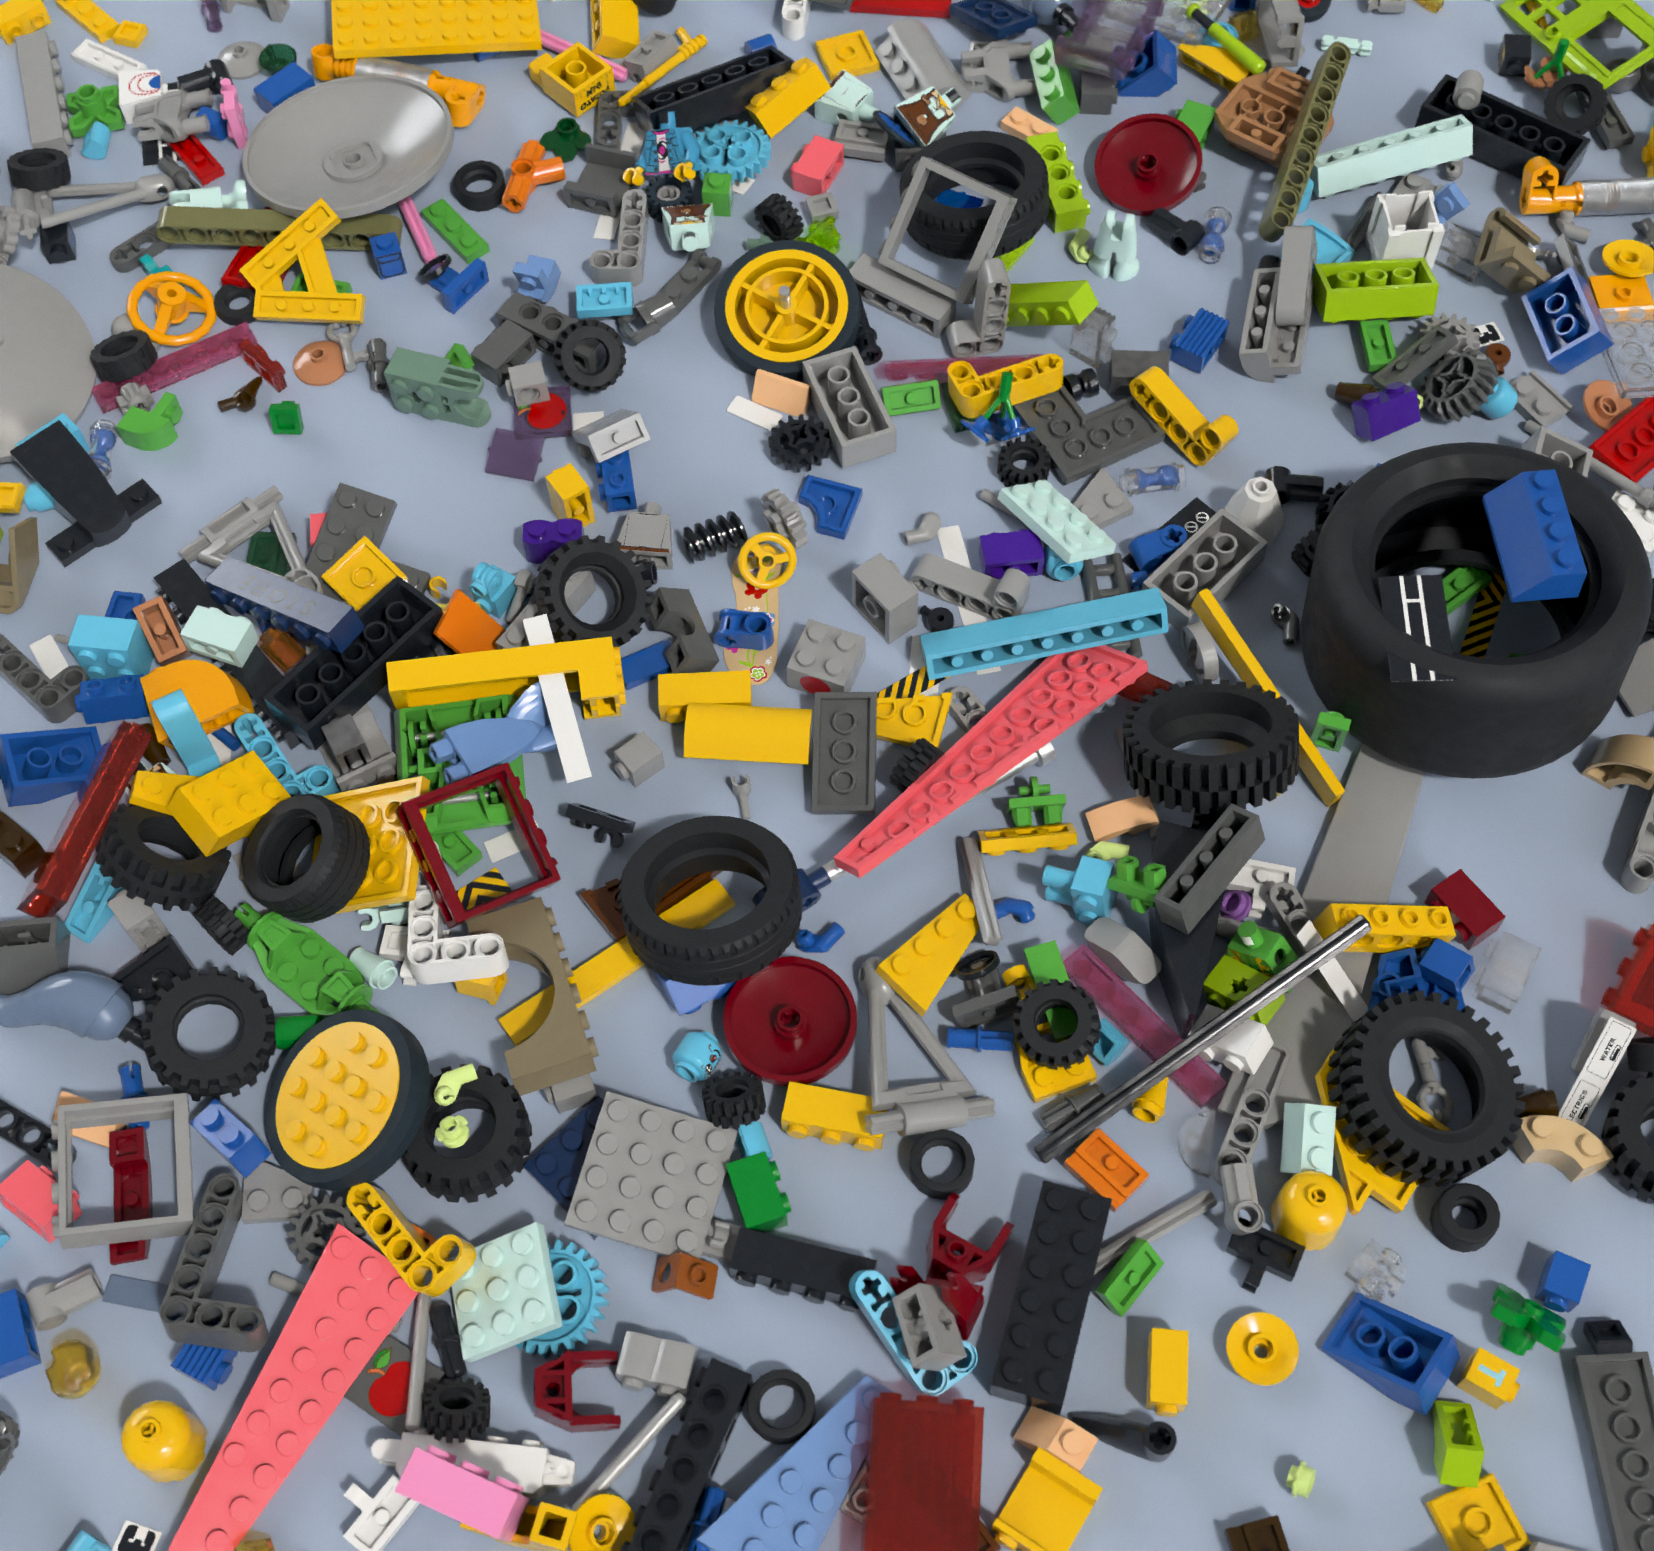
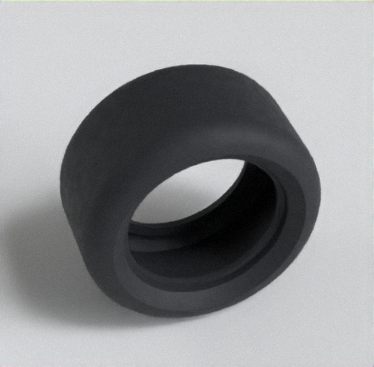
(1499, 711)

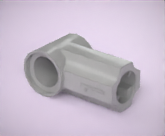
(1240, 1194)
(53, 1302)

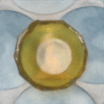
(73, 1369)

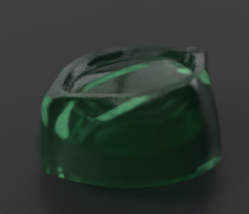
(276, 57)

